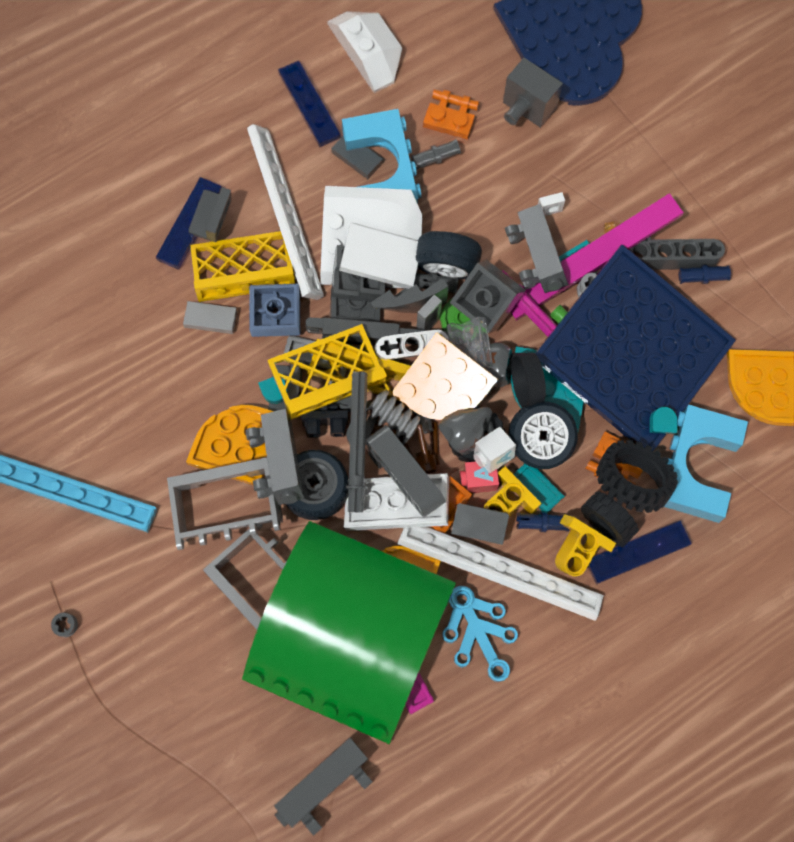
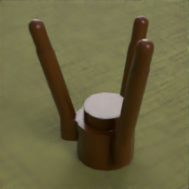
(425, 459)

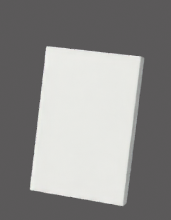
(380, 256)

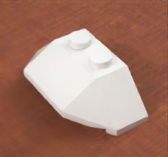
(369, 46)

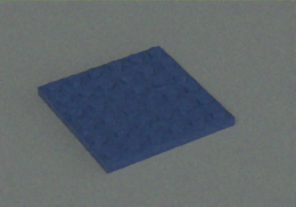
(633, 347)

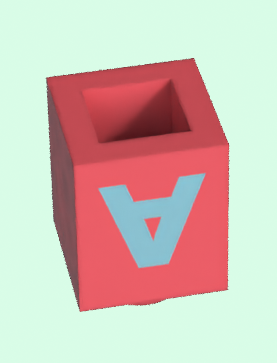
(478, 479)

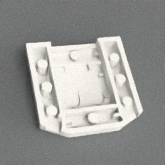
(376, 208)

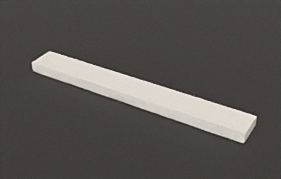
(285, 212)
(502, 570)

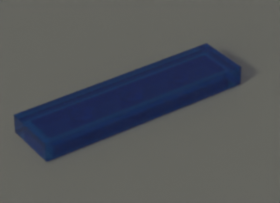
(309, 103)
(179, 240)
(639, 552)

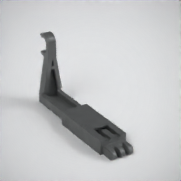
(374, 330)

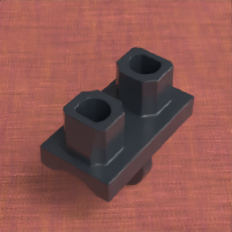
(325, 416)

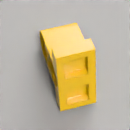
(511, 483)
(581, 553)

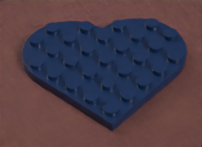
(573, 41)

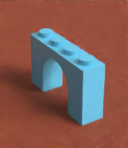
(386, 131)
(696, 428)

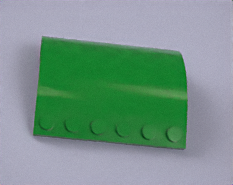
(347, 631)

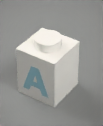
(494, 450)

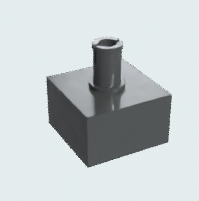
(530, 94)
(487, 294)

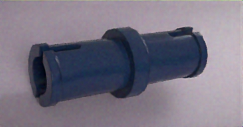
(704, 274)
(540, 522)

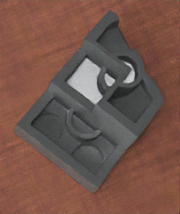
(353, 294)
(411, 299)

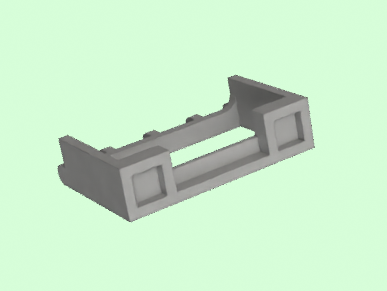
(194, 480)
(213, 573)

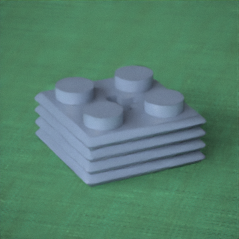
(261, 304)

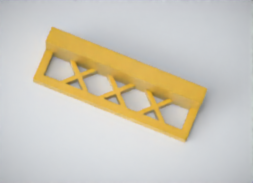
(393, 369)

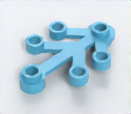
(477, 629)

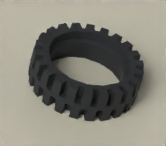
(628, 492)

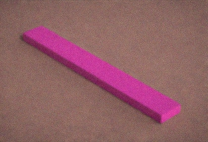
(599, 251)

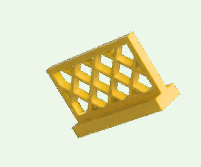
(227, 286)
(329, 393)

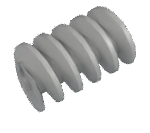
(393, 415)

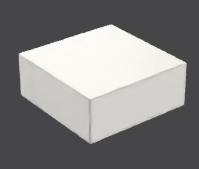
(552, 203)

